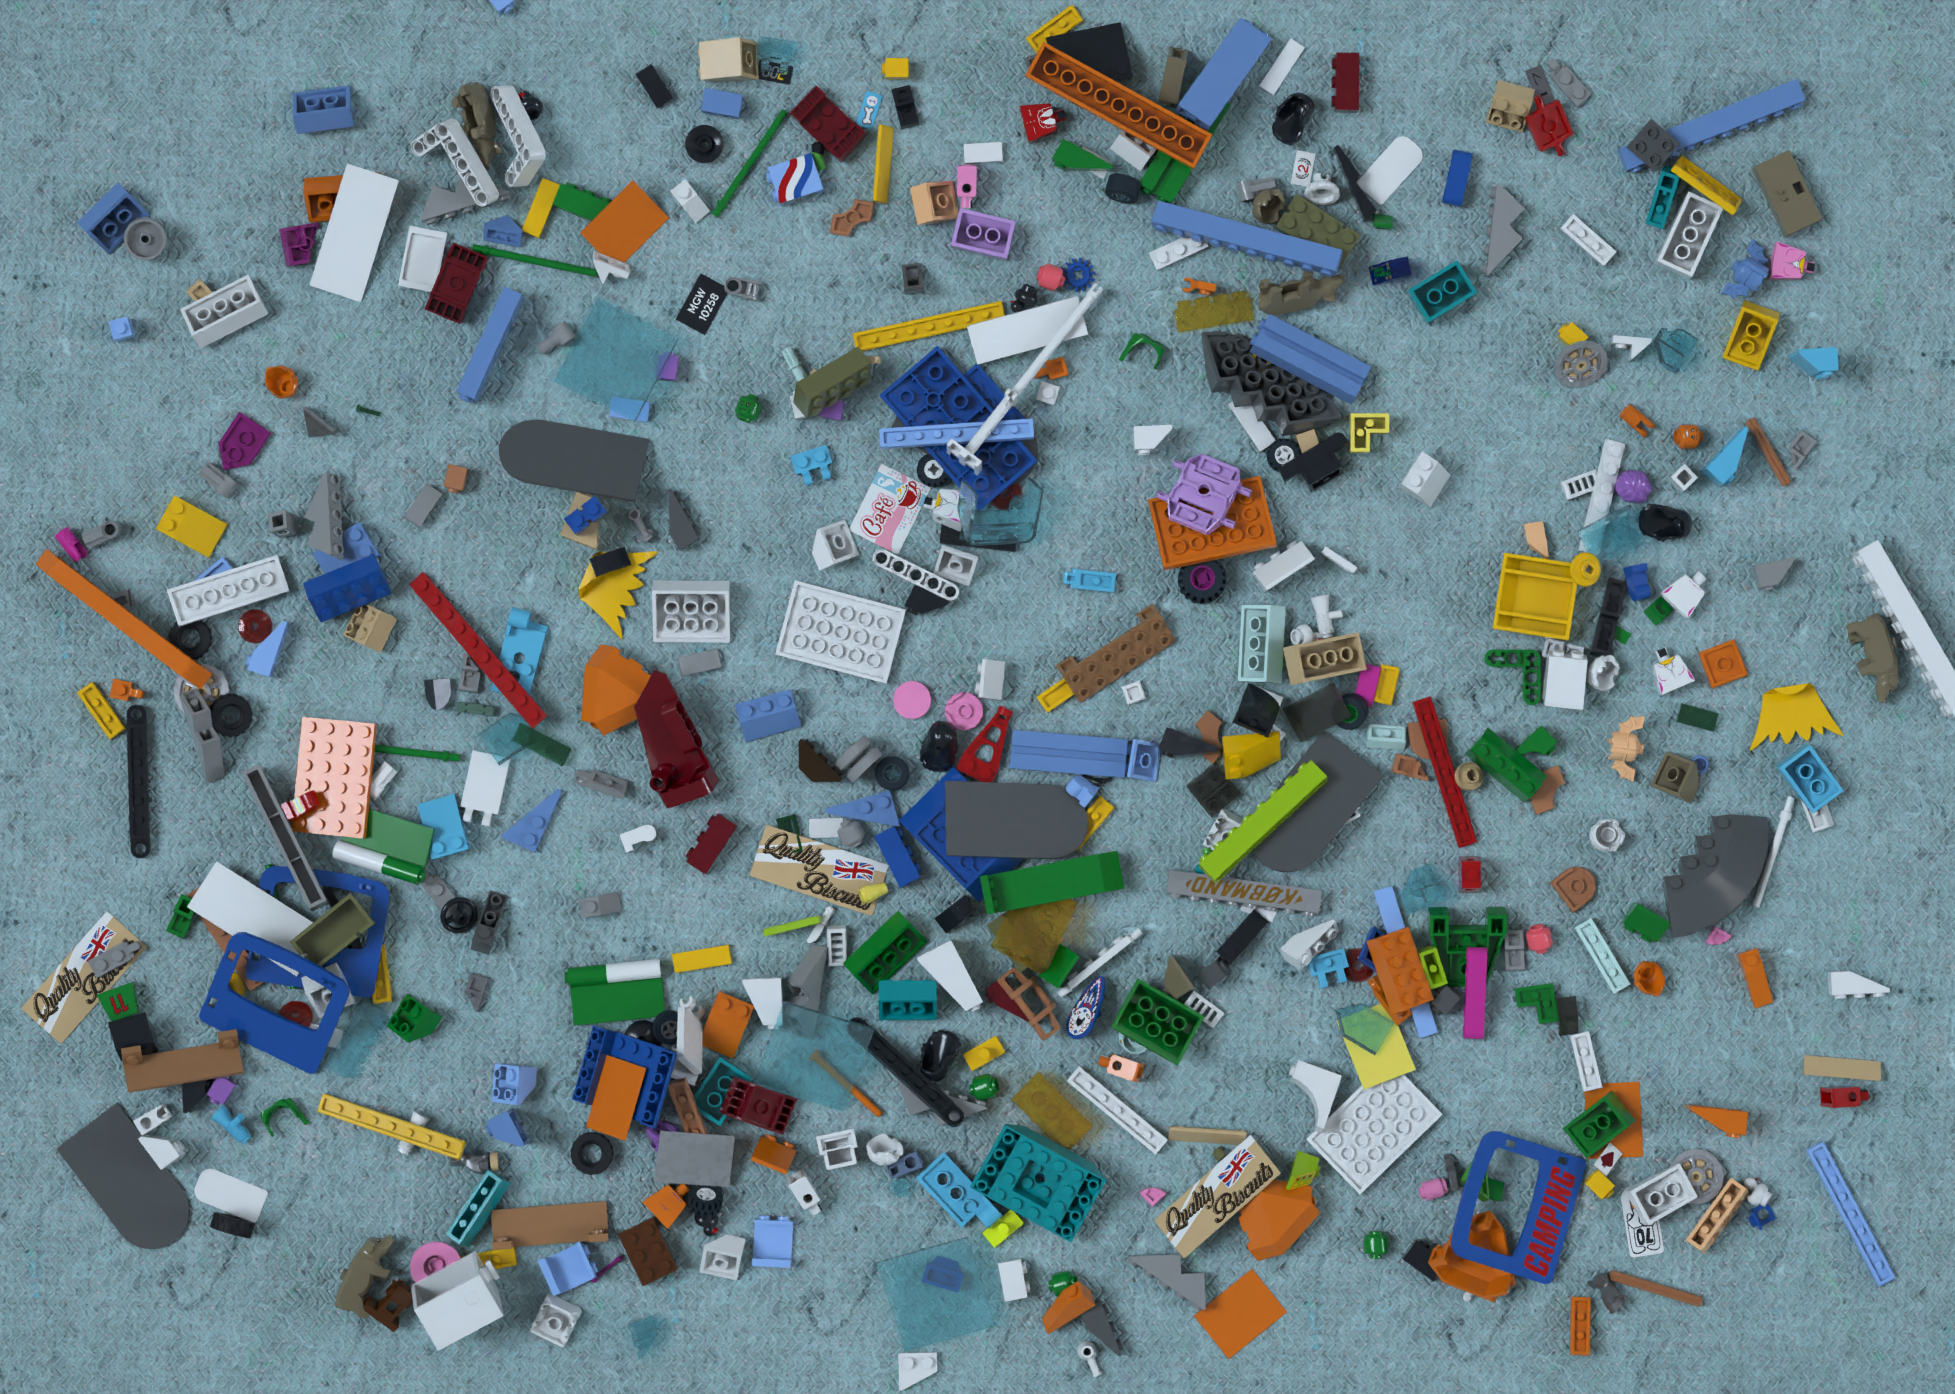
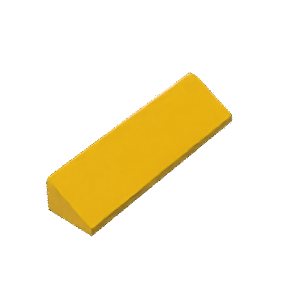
(882, 164)

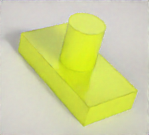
(1003, 1228)

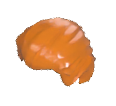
(281, 381)
(1649, 978)

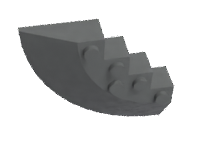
(1278, 397)
(1718, 875)

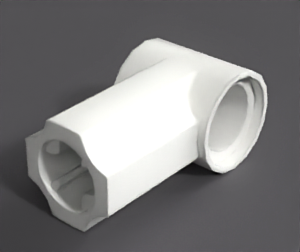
(381, 779)

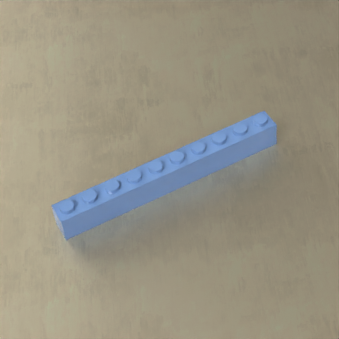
(1725, 120)
(1246, 238)

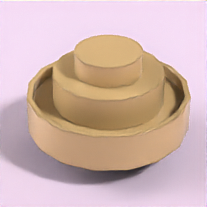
(1468, 776)

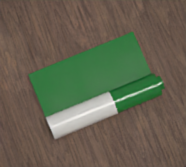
(390, 847)
(616, 991)

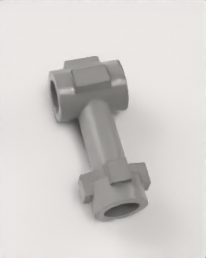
(635, 515)

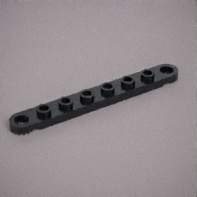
(138, 781)
(912, 1077)

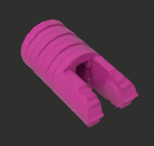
(71, 544)

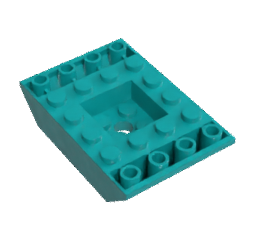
(1055, 1203)

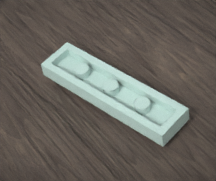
(1602, 955)

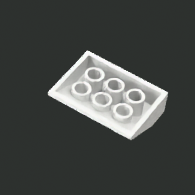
(691, 611)

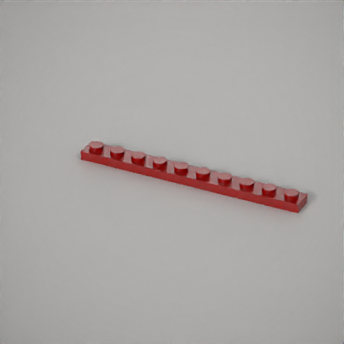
(478, 650)

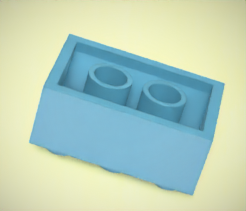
(1817, 361)

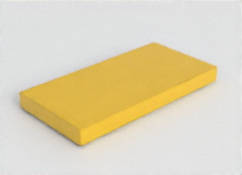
(1706, 184)

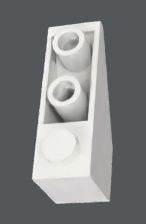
(1305, 945)
(1846, 982)

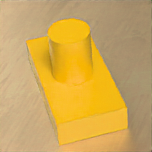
(983, 1053)

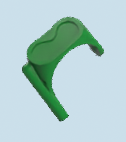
(1142, 338)
(288, 1103)

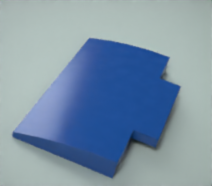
(939, 395)

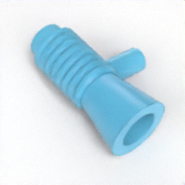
(232, 1125)

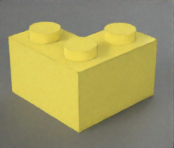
(1361, 427)

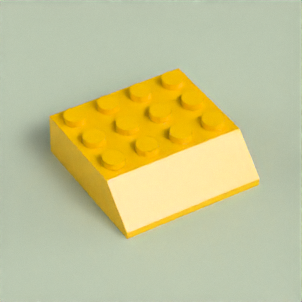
(1535, 597)

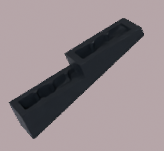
(1350, 174)
(1608, 617)

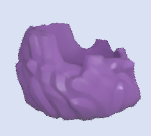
(1633, 486)

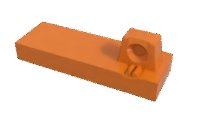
(1580, 1326)

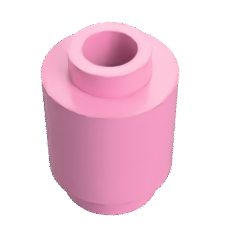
(1433, 1189)

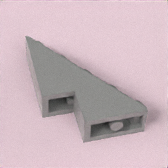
(446, 203)
(1501, 235)
(326, 513)
(203, 734)
(808, 978)
(915, 1105)
(1168, 1270)

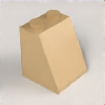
(728, 60)
(589, 536)

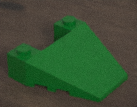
(1454, 939)

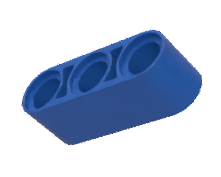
(1457, 178)

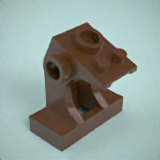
(397, 1292)

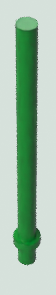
(722, 204)
(486, 250)
(445, 756)

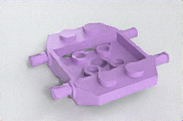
(1223, 487)

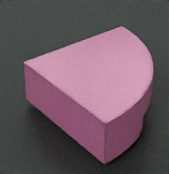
(1717, 936)
(1152, 1195)

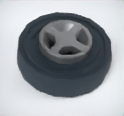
(663, 1020)

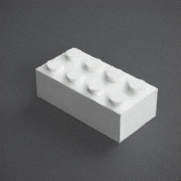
(1688, 235)

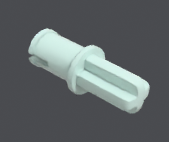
(794, 364)

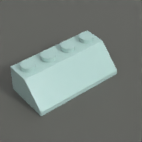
(1261, 643)

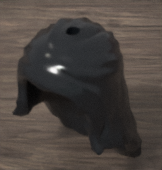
(1292, 118)
(1658, 523)
(939, 747)
(939, 1054)

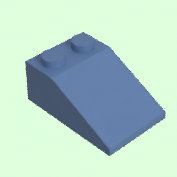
(356, 546)

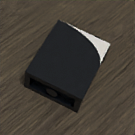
(1258, 710)

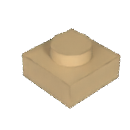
(198, 290)

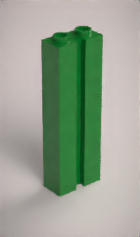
(1166, 175)

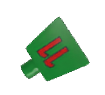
(120, 1001)

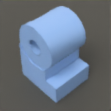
(1081, 789)

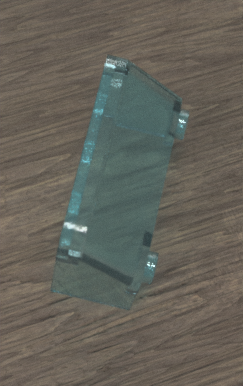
(1000, 526)

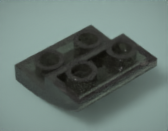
(1213, 789)

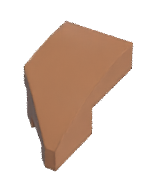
(1408, 767)

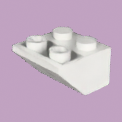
(991, 679)

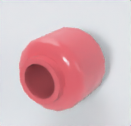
(1050, 277)
(1539, 938)

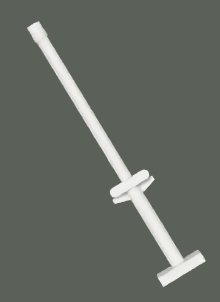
(1010, 399)

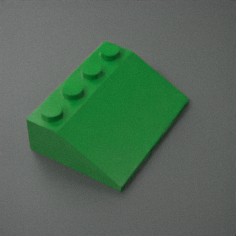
(1157, 1021)

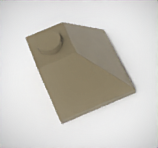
(1677, 777)
(1175, 979)

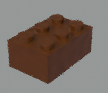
(648, 1251)

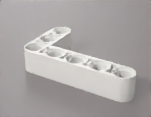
(523, 135)
(463, 157)

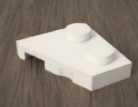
(915, 1367)

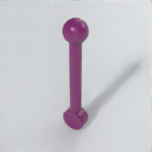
(617, 1259)

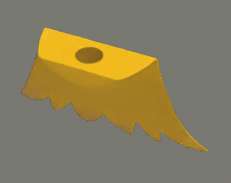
(610, 590)
(1792, 710)

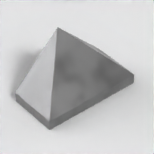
(315, 425)

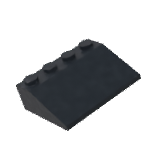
(1099, 48)

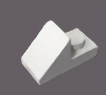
(606, 264)
(1636, 344)

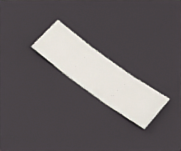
(1282, 66)

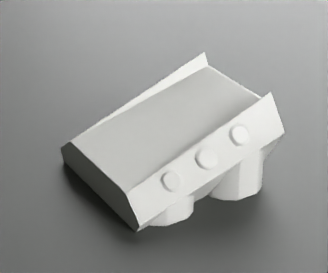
(1223, 824)
(556, 1320)

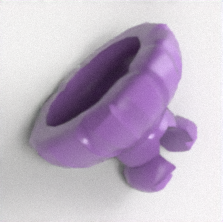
(654, 1133)

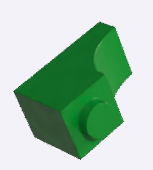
(1539, 741)

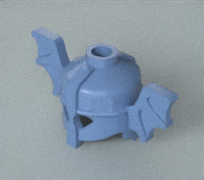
(1747, 272)

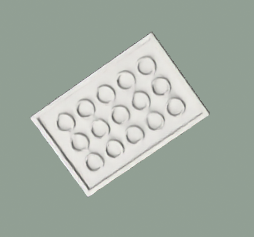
(840, 632)
(1374, 1129)

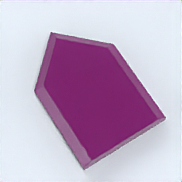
(241, 442)

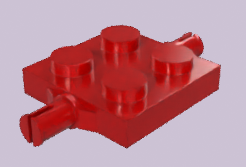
(1549, 125)

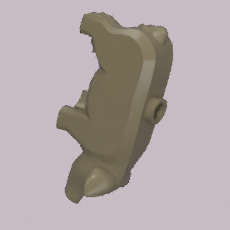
(478, 120)
(1297, 294)
(1880, 653)
(360, 1274)

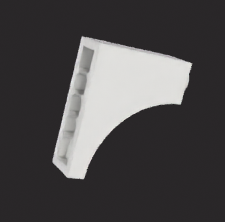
(1320, 1087)

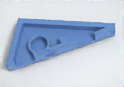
(874, 808)
(532, 826)

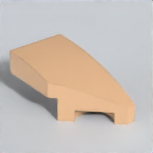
(1536, 538)

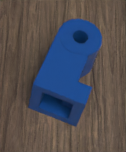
(1637, 581)

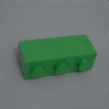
(579, 203)

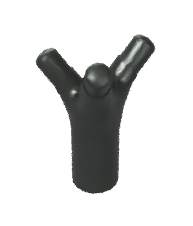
(1098, 781)

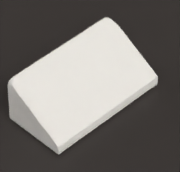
(1820, 819)

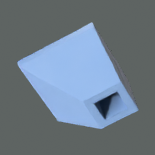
(512, 1083)

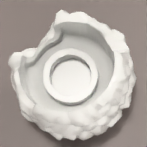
(1601, 672)
(1606, 835)
(884, 1150)

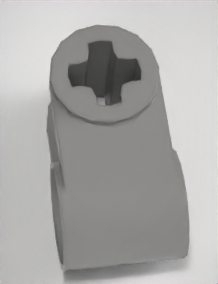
(744, 288)

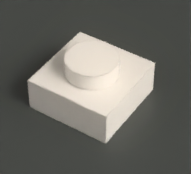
(1047, 393)

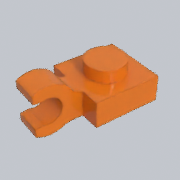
(1203, 287)
(1054, 369)
(123, 690)

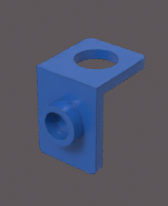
(1754, 1219)

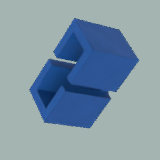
(579, 519)

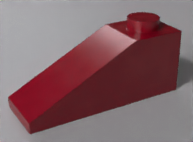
(997, 994)

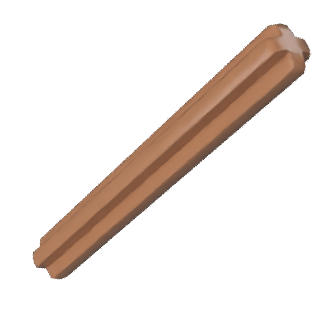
(1655, 1288)

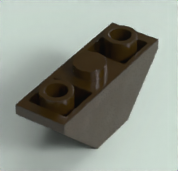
(816, 765)

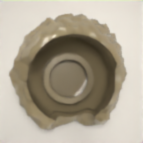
(1268, 205)

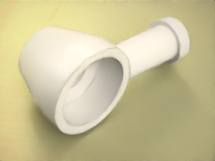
(1090, 1358)

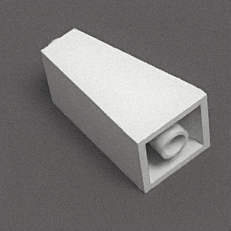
(952, 974)

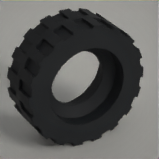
(203, 645)
(245, 715)
(606, 1150)
(232, 1225)

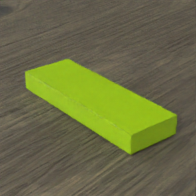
(792, 925)

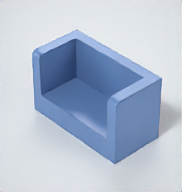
(722, 103)

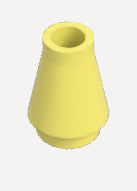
(871, 892)

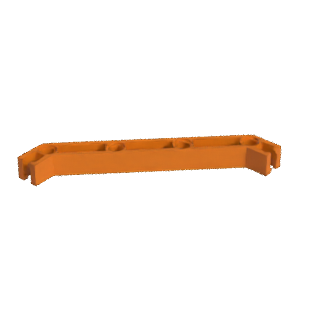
(123, 619)

